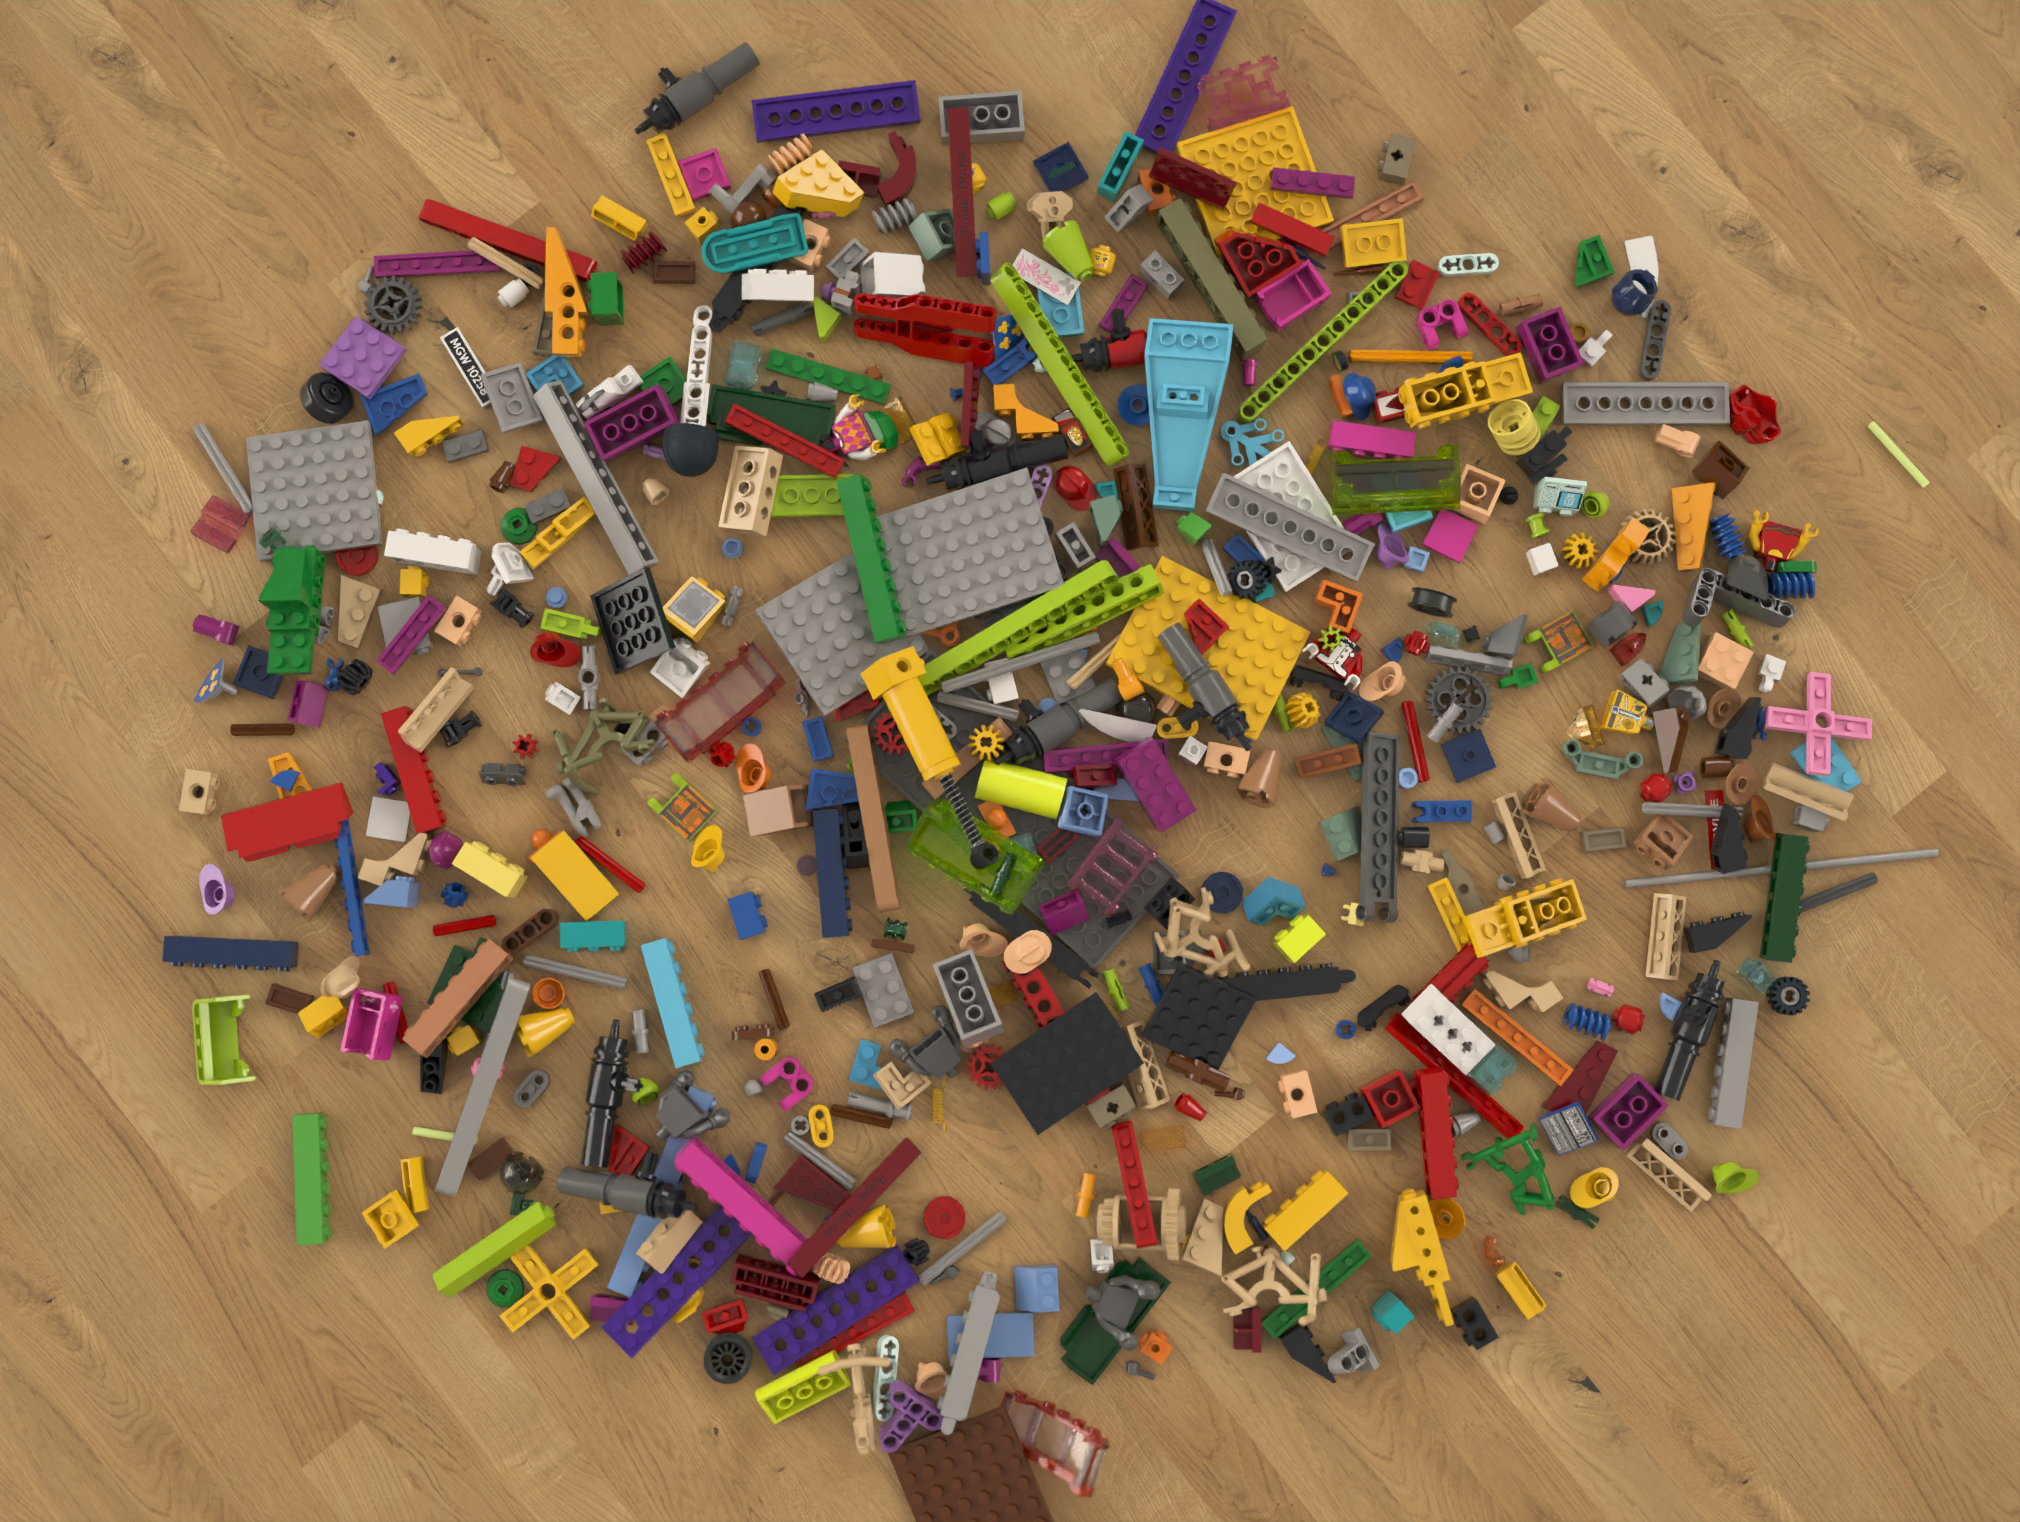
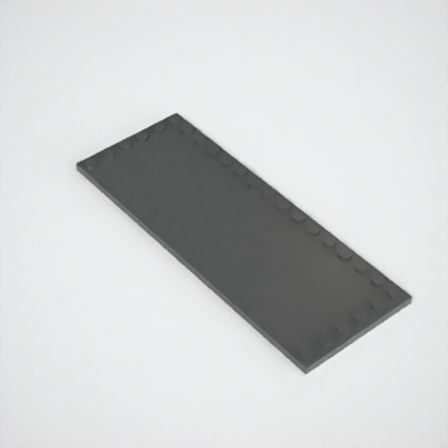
(1089, 939)

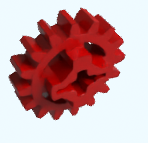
(881, 728)
(977, 1075)

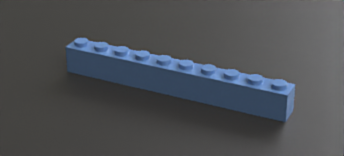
(630, 1266)

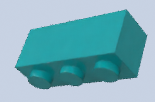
(1120, 166)
(593, 935)
(1391, 1312)

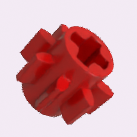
(1416, 643)
(520, 744)
(722, 754)

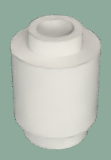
(513, 293)

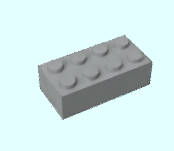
(991, 116)
(968, 998)

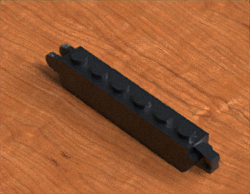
(728, 302)
(1019, 924)
(1291, 983)

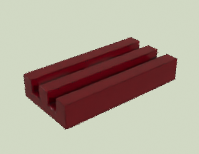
(1044, 853)

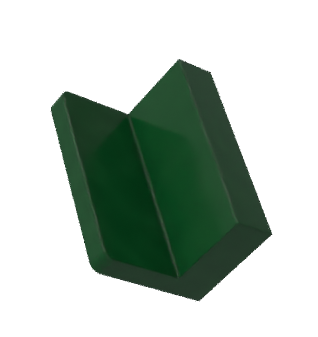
(1217, 1174)

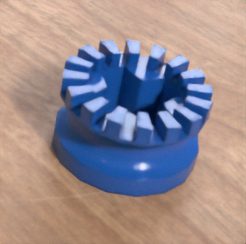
(747, 722)
(1346, 1036)

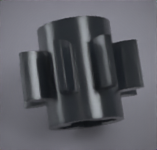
(916, 1252)

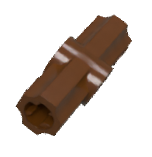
(1198, 1071)

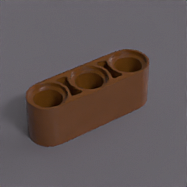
(520, 932)

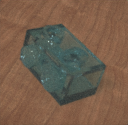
(743, 365)
(1493, 1069)

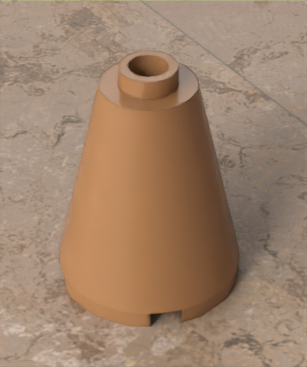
(1262, 779)
(1550, 806)
(311, 890)

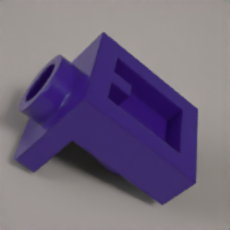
(386, 775)

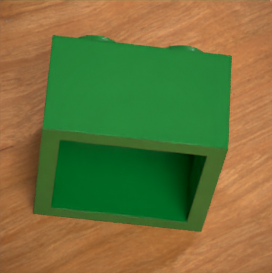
(607, 298)

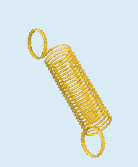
(1313, 457)
(939, 1119)

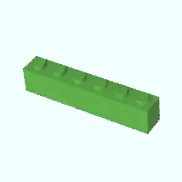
(311, 1178)

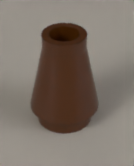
(501, 479)

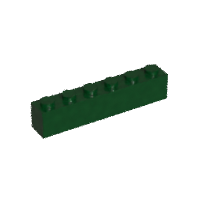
(1784, 897)

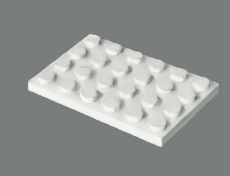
(1288, 479)

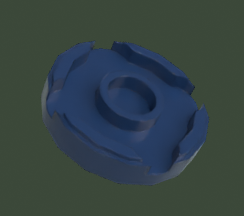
(1225, 890)

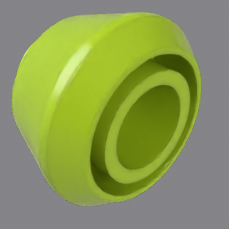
(1595, 504)
(646, 1094)

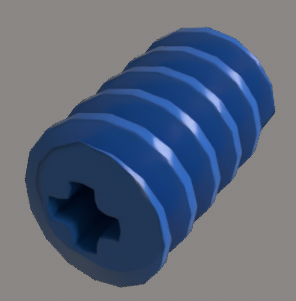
(1727, 536)
(1792, 584)
(1587, 1019)

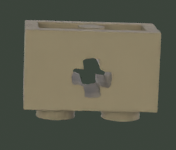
(1402, 148)
(1116, 1095)

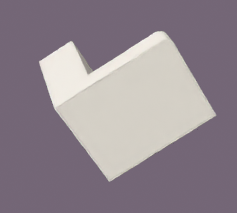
(1542, 559)

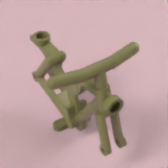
(598, 719)

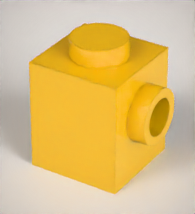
(702, 224)
(413, 582)
(464, 1039)

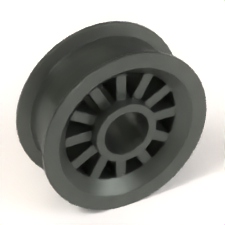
(1432, 602)
(721, 1376)

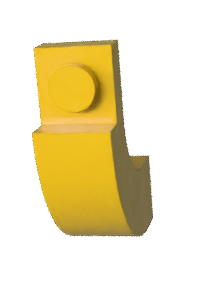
(1234, 1215)

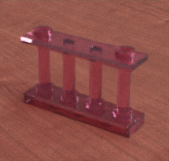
(1091, 864)

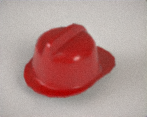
(1074, 487)
(554, 650)

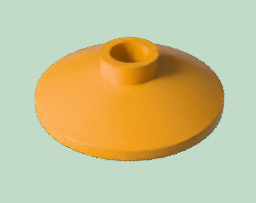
(1446, 1227)

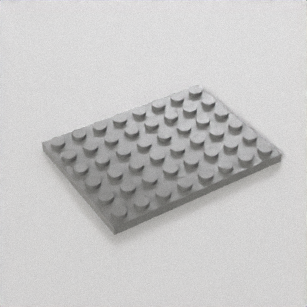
(969, 552)

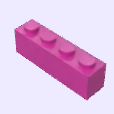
(1371, 440)

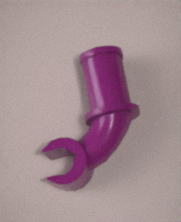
(917, 465)

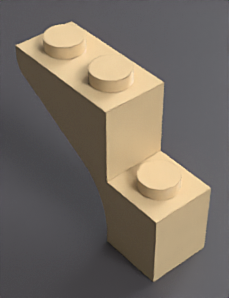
(408, 859)
(1511, 993)

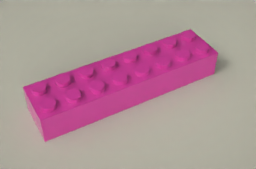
(739, 1200)

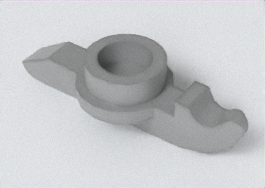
(801, 697)

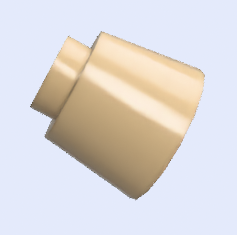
(654, 491)

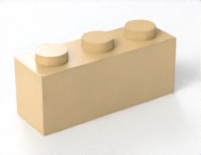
(668, 1240)

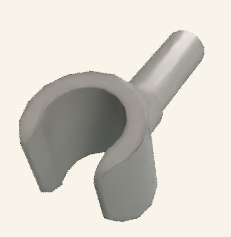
(364, 283)

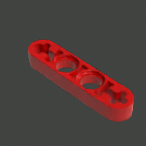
(1493, 321)

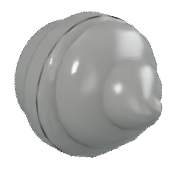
(1520, 954)

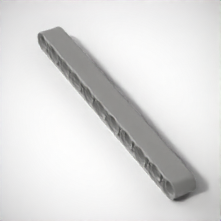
(482, 1087)

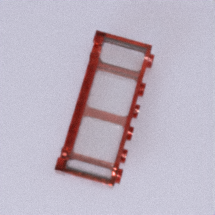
(721, 703)
(1057, 1440)

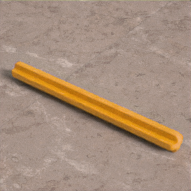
(1408, 356)

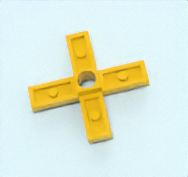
(561, 1304)

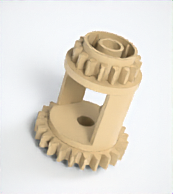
(1172, 1224)

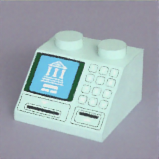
(1558, 496)

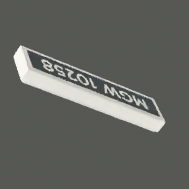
(466, 363)

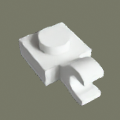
(1593, 350)
(1771, 670)

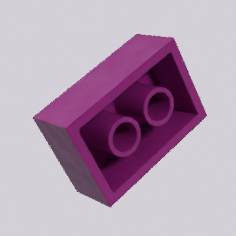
(1549, 345)
(1627, 1111)

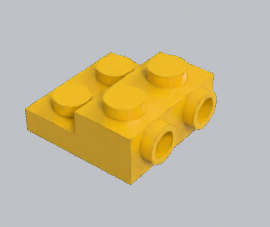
(938, 438)
(390, 1219)

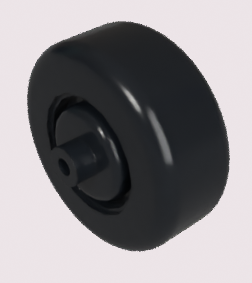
(326, 398)

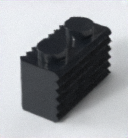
(838, 994)

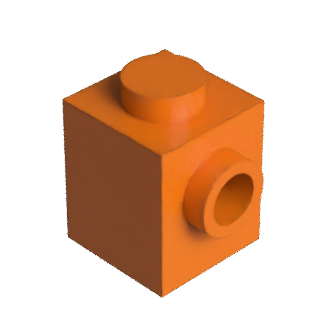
(1155, 1345)

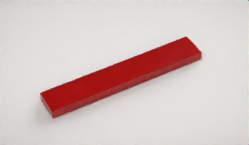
(784, 441)
(1134, 1185)
(875, 1321)

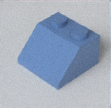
(397, 892)
(1037, 1288)

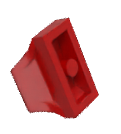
(726, 1317)

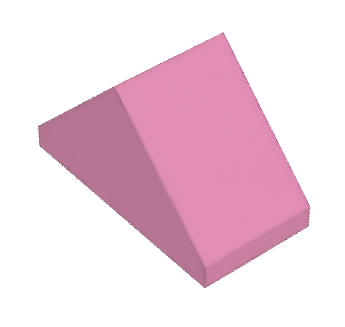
(1630, 596)

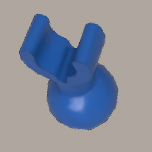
(331, 681)
(1760, 722)

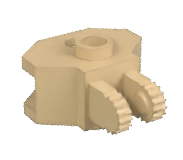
(1050, 211)

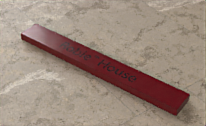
(962, 192)
(853, 1207)

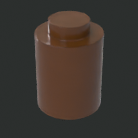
(1716, 766)

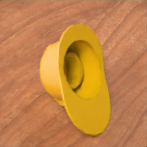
(708, 849)
(1594, 1188)

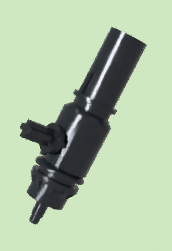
(991, 462)
(1690, 1031)
(605, 1095)

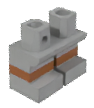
(844, 294)

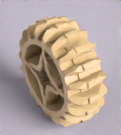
(1653, 542)

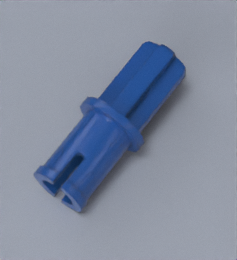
(1151, 982)

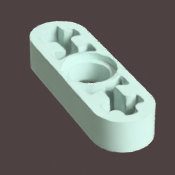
(1483, 269)

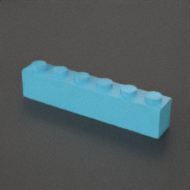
(672, 1002)

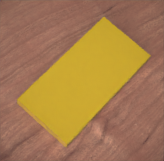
(574, 875)

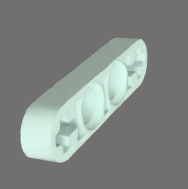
(881, 1378)

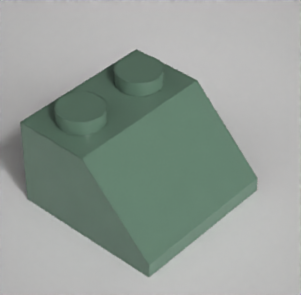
(934, 234)
(1105, 516)
(1343, 833)

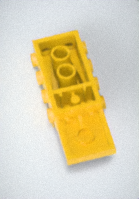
(1463, 390)
(1526, 917)
(1418, 1246)

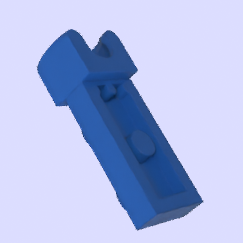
(1010, 363)
(1443, 811)

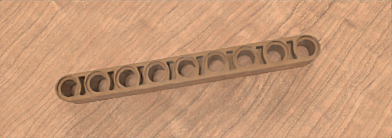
(874, 818)

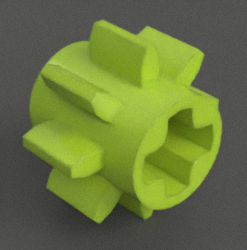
(1331, 632)

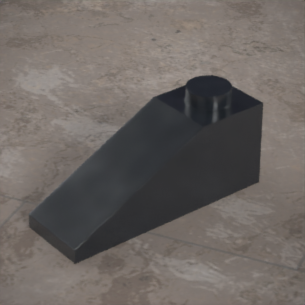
(854, 837)

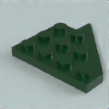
(486, 1007)

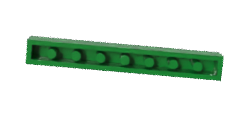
(871, 559)

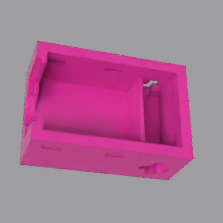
(1292, 296)
(372, 1023)

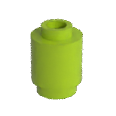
(1000, 206)

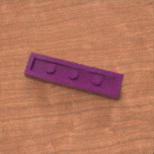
(1312, 183)
(411, 634)

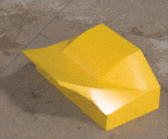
(690, 1307)

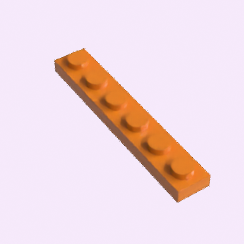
(1516, 1037)

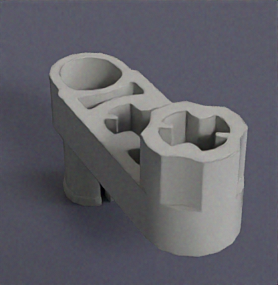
(760, 176)

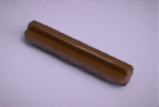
(262, 729)
(774, 999)
(861, 1116)

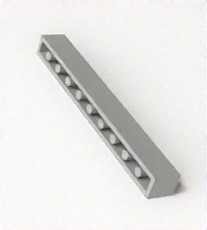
(595, 477)

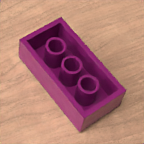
(631, 423)
(1155, 784)

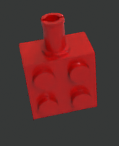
(1390, 1097)

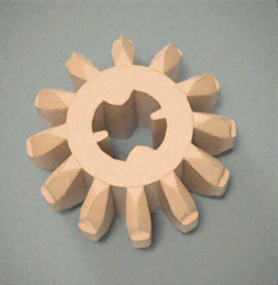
(832, 1268)

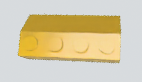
(1304, 1209)

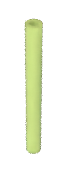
(1898, 454)

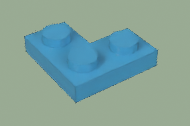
(555, 370)
(865, 1064)

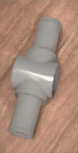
(589, 688)

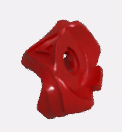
(1746, 419)

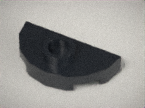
(1549, 469)

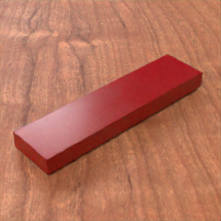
(1292, 229)

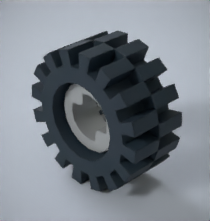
(1256, 579)
(1798, 996)

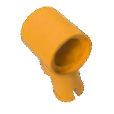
(1128, 683)

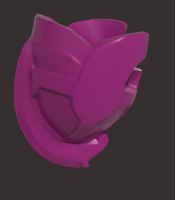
(445, 849)

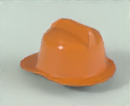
(752, 769)

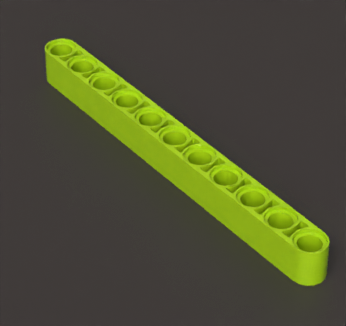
(1327, 333)
(1059, 364)
(1018, 625)

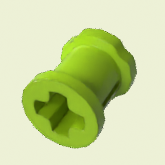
(1537, 525)

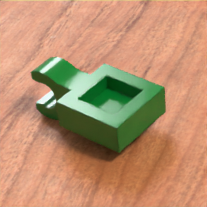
(1521, 677)

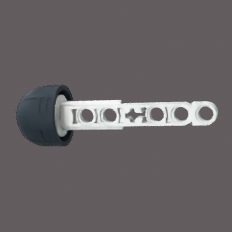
(690, 445)

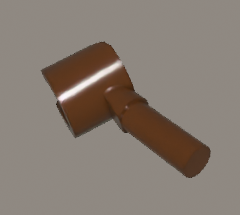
(1238, 1094)

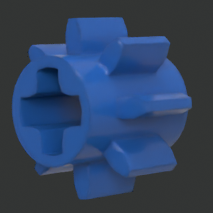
(454, 895)

